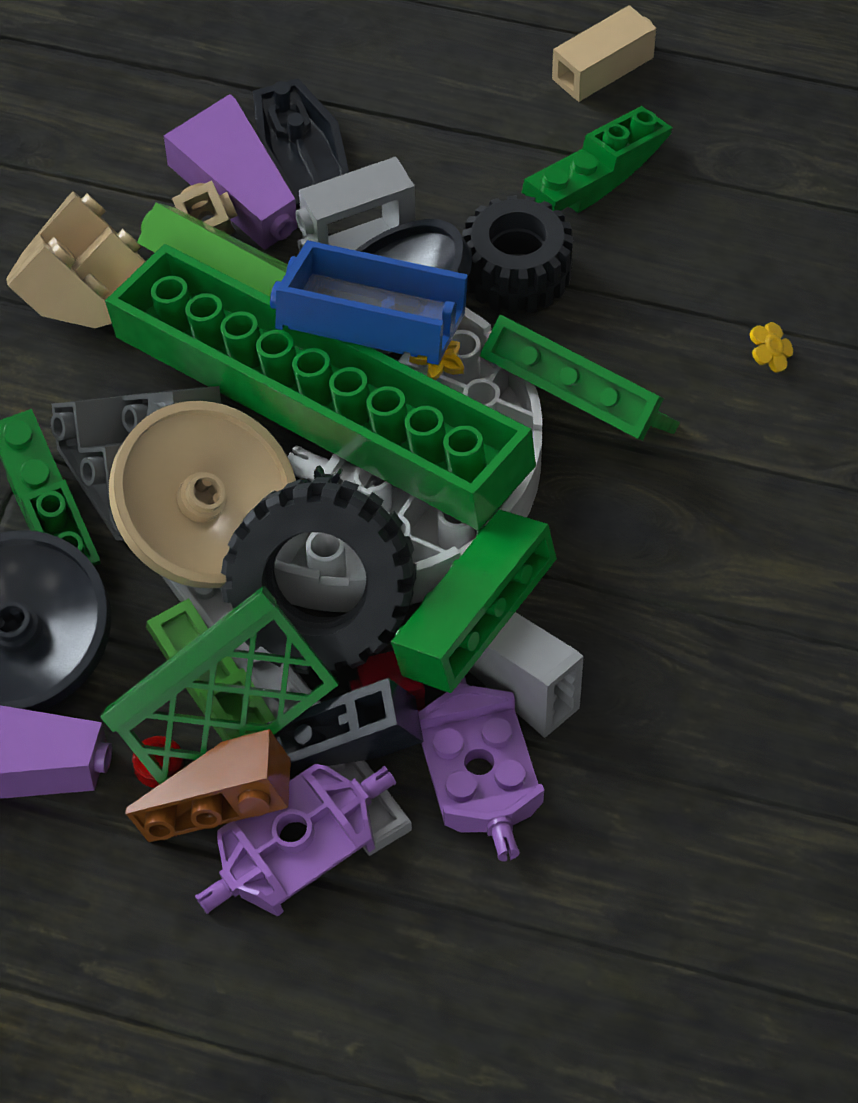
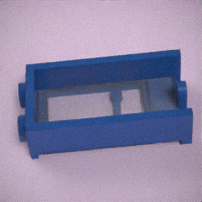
(370, 300)

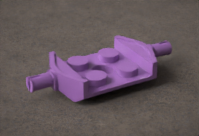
(484, 726)
(273, 870)

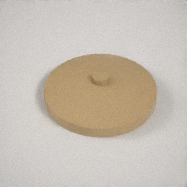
(189, 484)

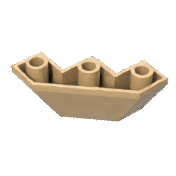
(75, 264)

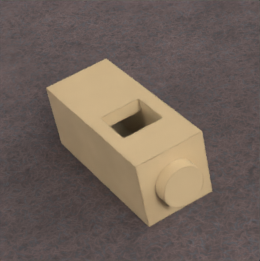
(603, 53)

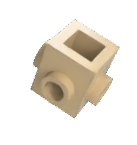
(204, 200)

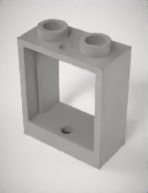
(353, 193)

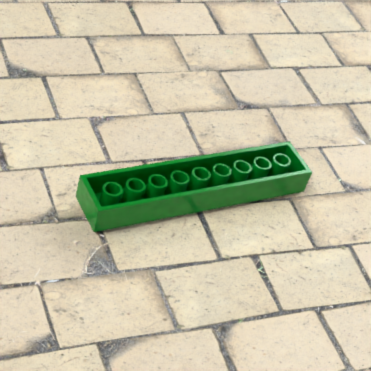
(324, 388)

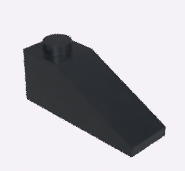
(353, 727)

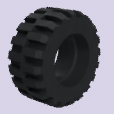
(360, 524)

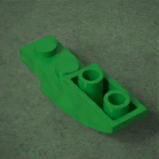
(602, 164)
(39, 485)

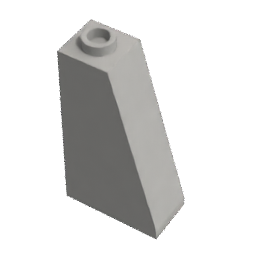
(538, 671)

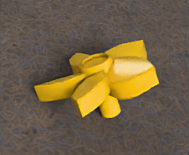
(449, 363)

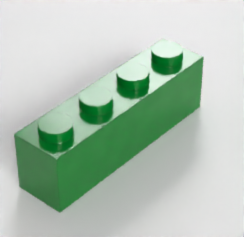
(474, 600)

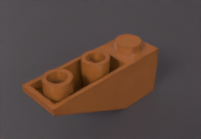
(222, 786)

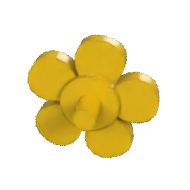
(770, 346)

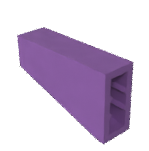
(226, 149)
(49, 753)

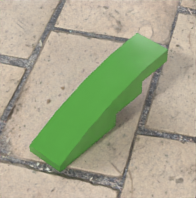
(178, 628)

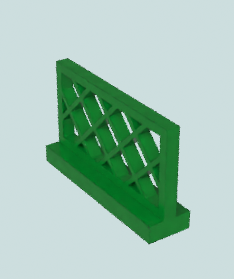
(575, 379)
(198, 658)

